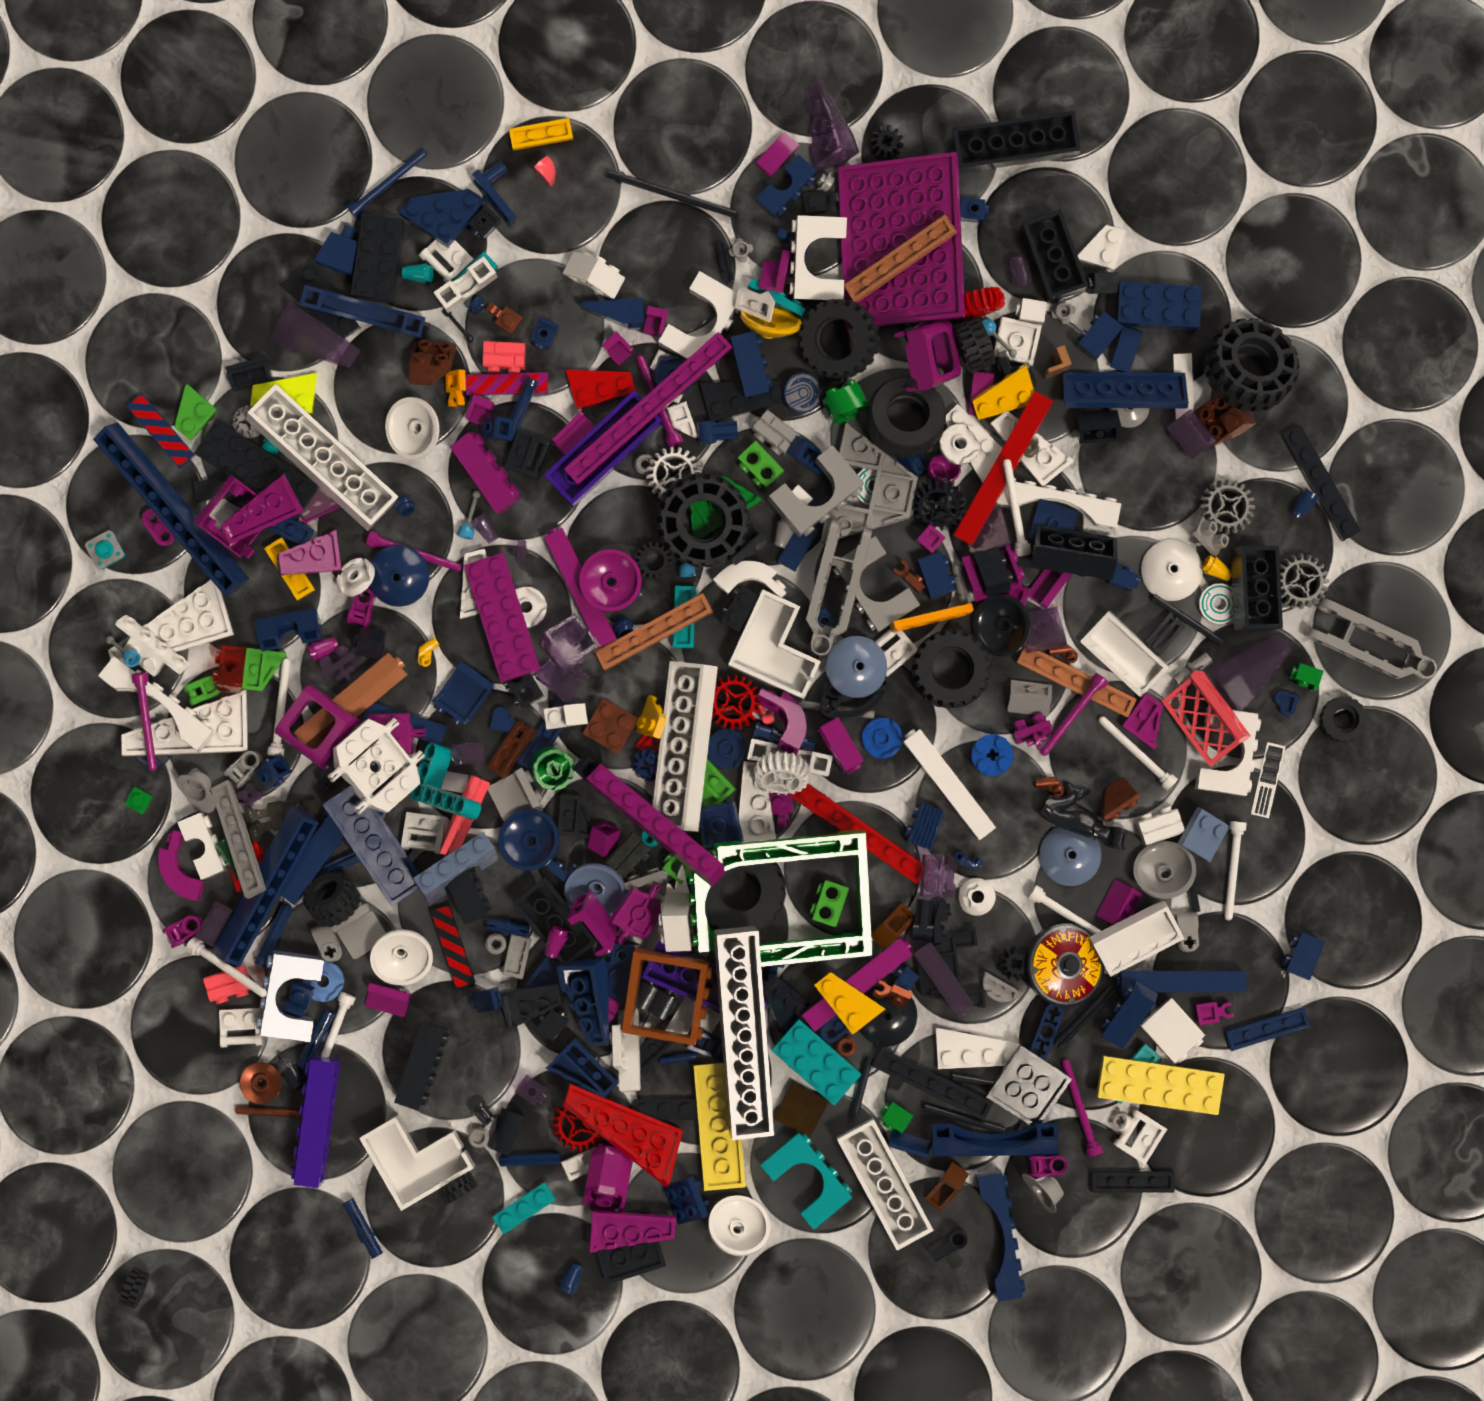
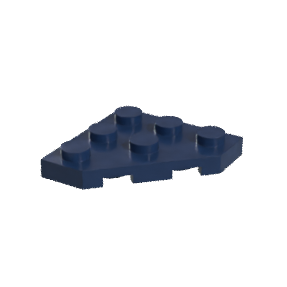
(443, 214)

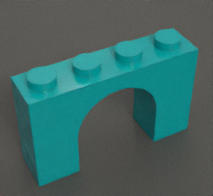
(797, 1151)

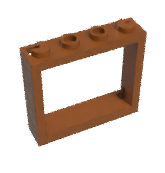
(702, 993)

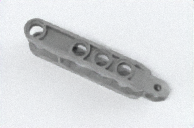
(820, 643)
(1414, 663)

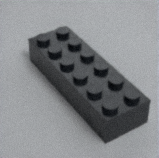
(1016, 141)

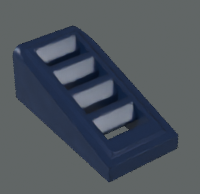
(797, 450)
(705, 1050)

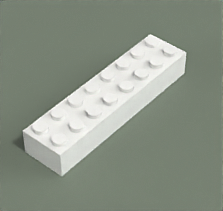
(321, 457)
(685, 743)

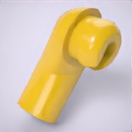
(424, 652)

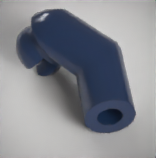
(964, 861)

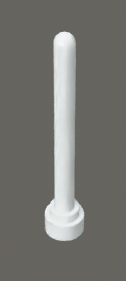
(1022, 546)
(276, 748)
(1165, 778)
(1237, 830)
(1038, 895)
(197, 947)
(345, 1001)

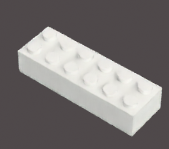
(884, 1184)

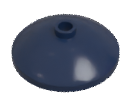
(412, 570)
(516, 837)

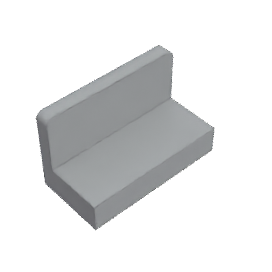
(1030, 698)

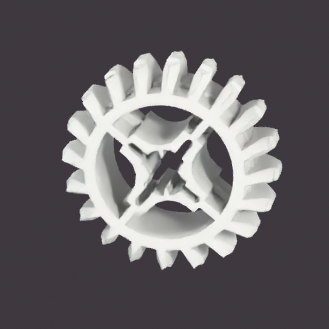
(662, 461)
(782, 773)

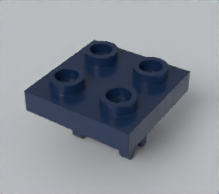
(686, 1200)

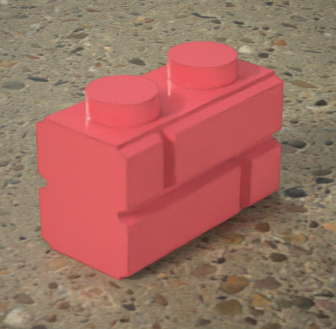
(504, 356)
(223, 985)

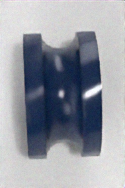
(477, 305)

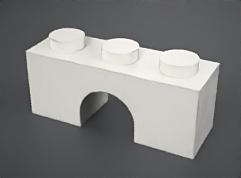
(458, 291)
(199, 828)

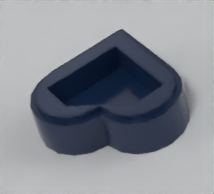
(1286, 702)
(501, 720)

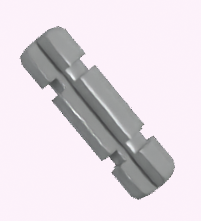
(962, 588)

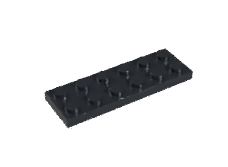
(250, 463)

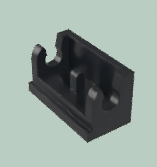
(249, 373)

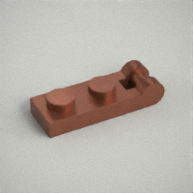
(511, 749)

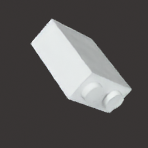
(1172, 1030)

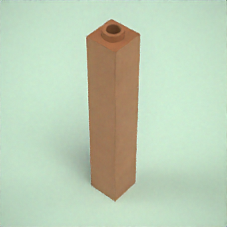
(354, 699)

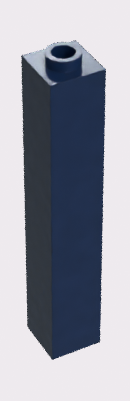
(1184, 981)

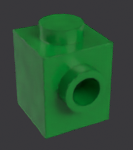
(895, 1117)

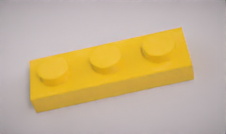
(541, 134)
(299, 583)

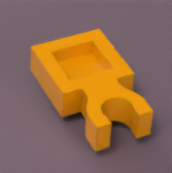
(455, 385)

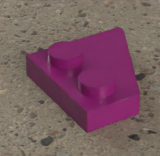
(1145, 720)

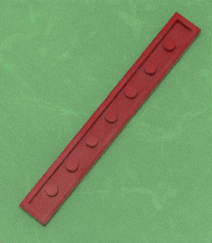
(995, 481)
(875, 842)

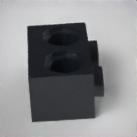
(526, 682)

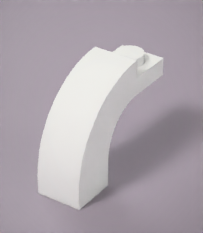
(744, 571)

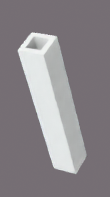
(948, 784)

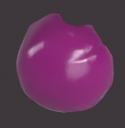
(941, 468)

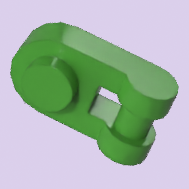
(207, 687)

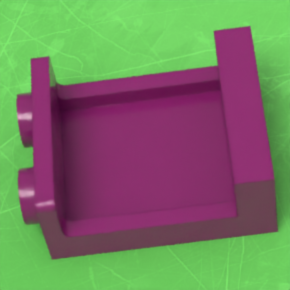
(975, 582)
(596, 919)

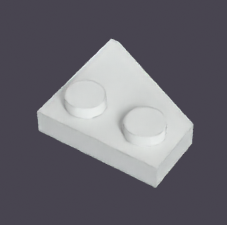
(1103, 248)

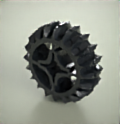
(934, 517)

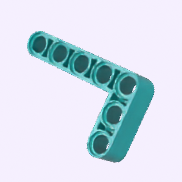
(431, 776)

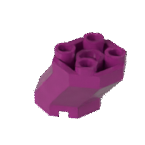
(607, 1179)

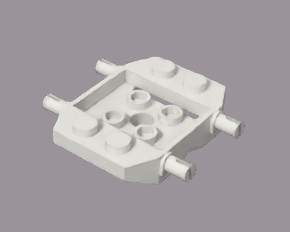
(387, 755)

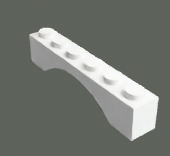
(1099, 512)
(191, 730)

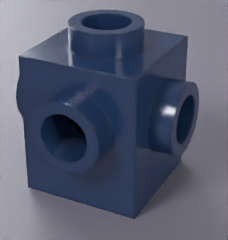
(273, 772)

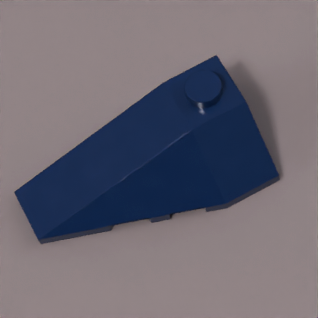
(587, 990)

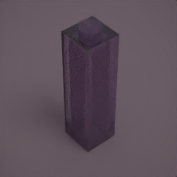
(943, 979)

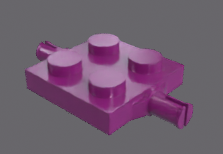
(404, 732)
(637, 913)

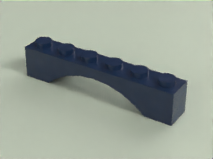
(362, 311)
(1031, 1141)
(1006, 1279)

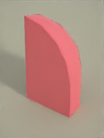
(546, 170)

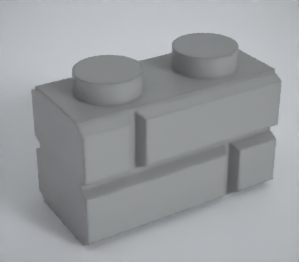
(774, 432)

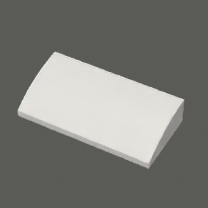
(1124, 654)
(1137, 937)

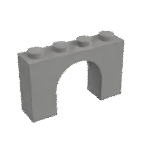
(803, 517)
(879, 614)

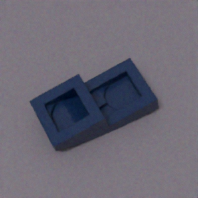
(1126, 349)

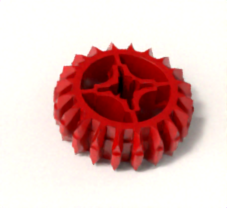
(982, 302)
(749, 692)
(569, 1138)

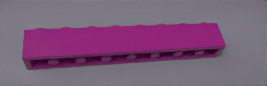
(656, 825)

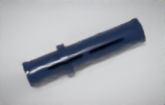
(327, 1017)
(373, 1250)

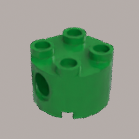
(845, 402)
(552, 768)

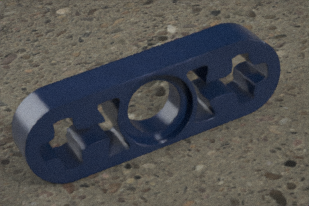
(1047, 1015)

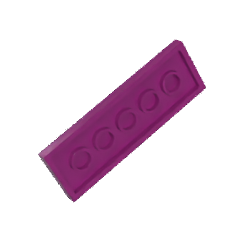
(502, 617)

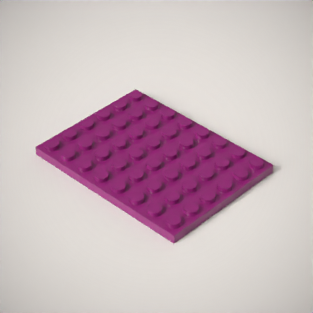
(886, 208)

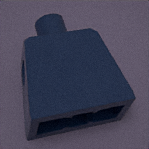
(339, 252)

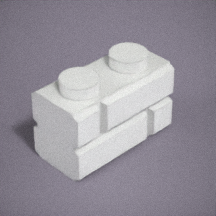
(1160, 826)

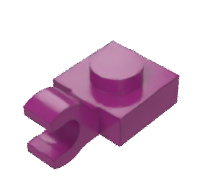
(782, 805)

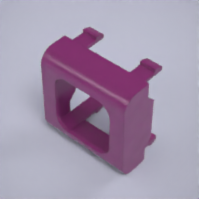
(921, 355)
(207, 523)
(343, 726)

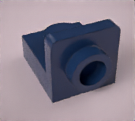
(557, 868)
(299, 998)

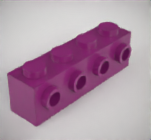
(485, 472)

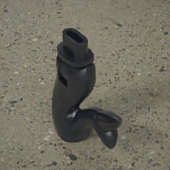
(1074, 821)

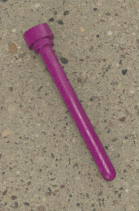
(673, 438)
(376, 540)
(140, 681)
(1097, 683)
(1093, 1147)

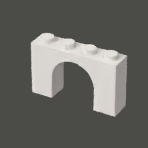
(806, 231)
(723, 302)
(1237, 779)

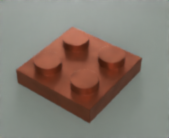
(610, 726)

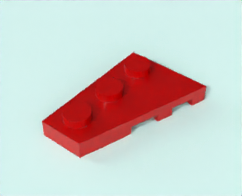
(598, 386)

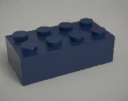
(1158, 306)

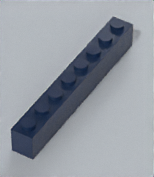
(315, 855)
(275, 870)

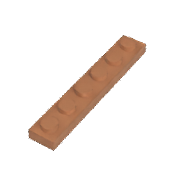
(900, 258)
(654, 631)
(1076, 681)

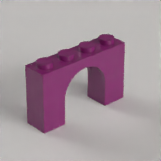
(840, 746)

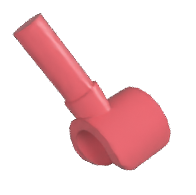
(768, 719)

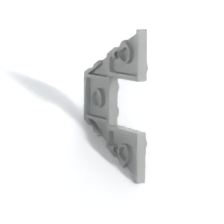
(891, 493)

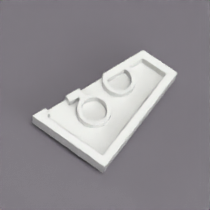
(468, 602)

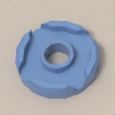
(335, 985)

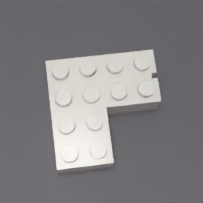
(763, 651)
(412, 1172)

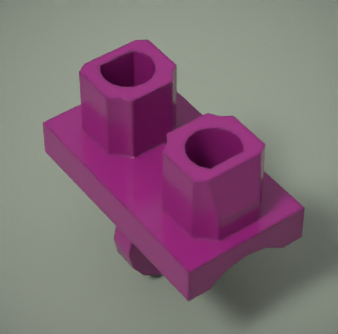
(1032, 734)

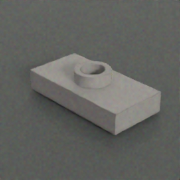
(517, 956)

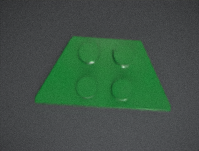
(707, 516)

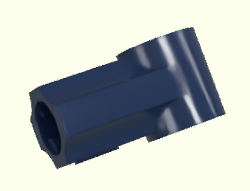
(711, 432)

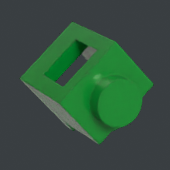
(1306, 676)

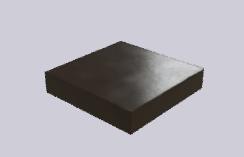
(801, 1109)

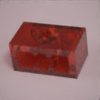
(232, 680)

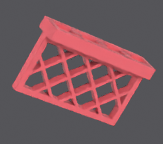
(1218, 705)
(458, 825)

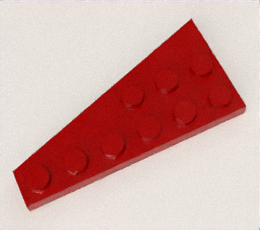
(638, 1136)

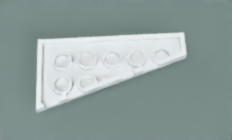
(190, 622)
(226, 716)

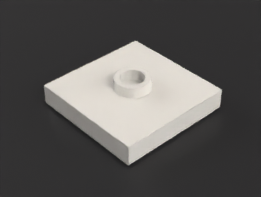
(1020, 337)

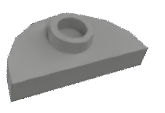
(998, 989)

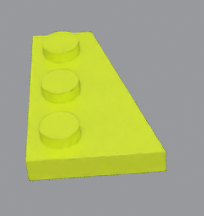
(299, 388)

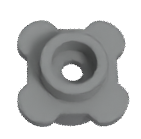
(825, 181)
(740, 244)
(1057, 313)

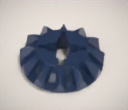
(639, 760)

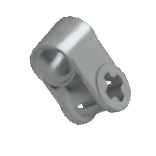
(241, 771)
(1189, 927)
(326, 939)

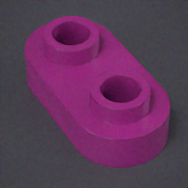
(157, 529)

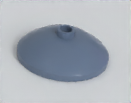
(842, 666)
(1059, 866)
(584, 879)

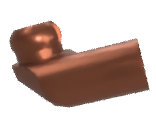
(1066, 652)
(1051, 783)

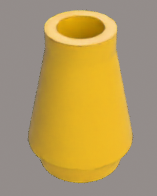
(1216, 568)

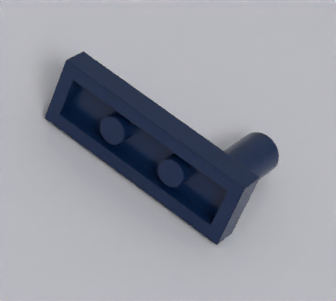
(483, 184)

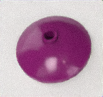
(608, 565)

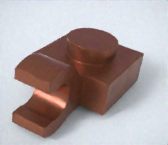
(506, 319)
(913, 581)
(894, 994)

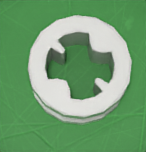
(1122, 1128)

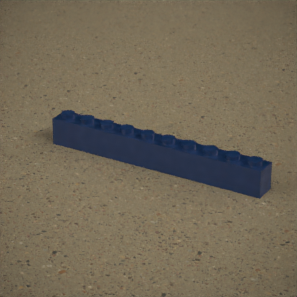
(170, 508)

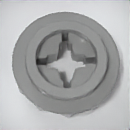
(241, 428)

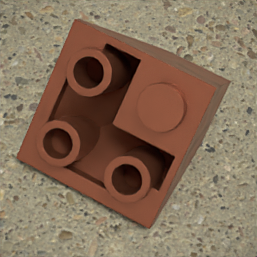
(430, 361)
(1223, 420)
(1117, 797)

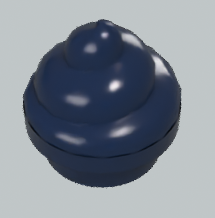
(404, 505)
(622, 626)

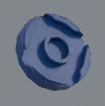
(882, 738)

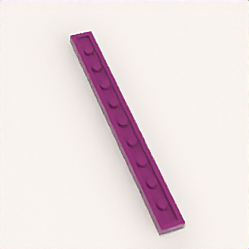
(648, 408)

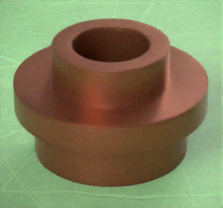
(850, 1051)

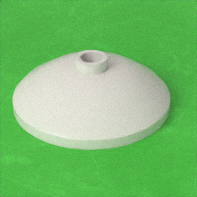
(404, 431)
(1161, 580)
(403, 966)
(739, 1214)

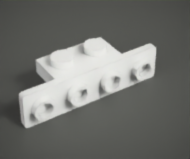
(152, 650)
(626, 1055)

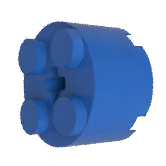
(999, 746)

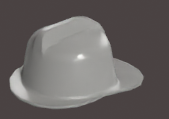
(196, 789)
(1046, 1190)

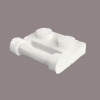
(454, 255)
(897, 653)
(427, 826)
(239, 1020)
(1146, 1139)

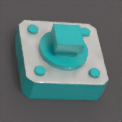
(105, 550)

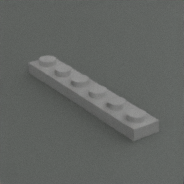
(238, 839)

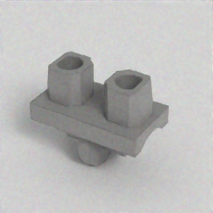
(1206, 534)

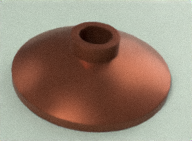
(252, 1090)

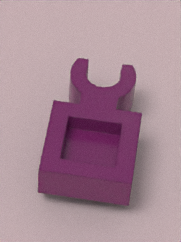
(1209, 1012)

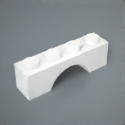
(818, 763)

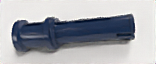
(774, 735)

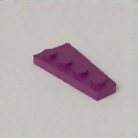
(264, 510)
(623, 1228)

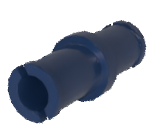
(508, 927)

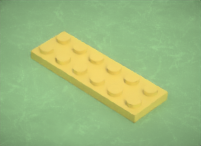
(1160, 1085)
(719, 1153)

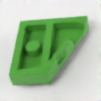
(193, 413)
(260, 668)
(716, 786)

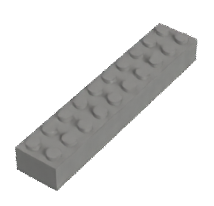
(743, 1032)

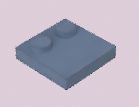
(1203, 834)

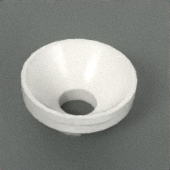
(965, 899)

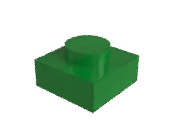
(139, 800)

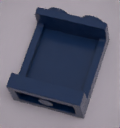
(463, 694)

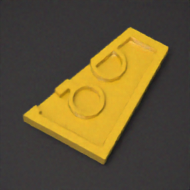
(1006, 395)
(847, 1002)

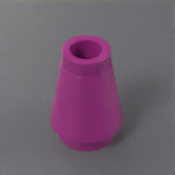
(322, 648)
(556, 939)

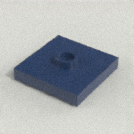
(1053, 516)
(719, 824)

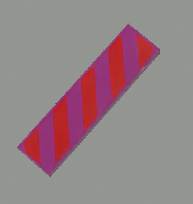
(504, 384)

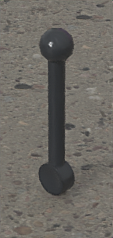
(469, 338)

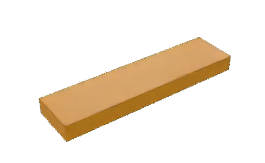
(932, 617)

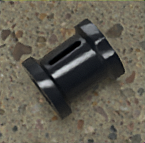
(1117, 838)
(477, 1112)

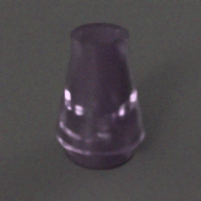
(485, 527)

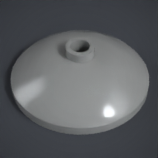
(1163, 859)

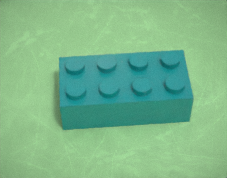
(816, 1062)

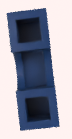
(775, 200)
(273, 629)

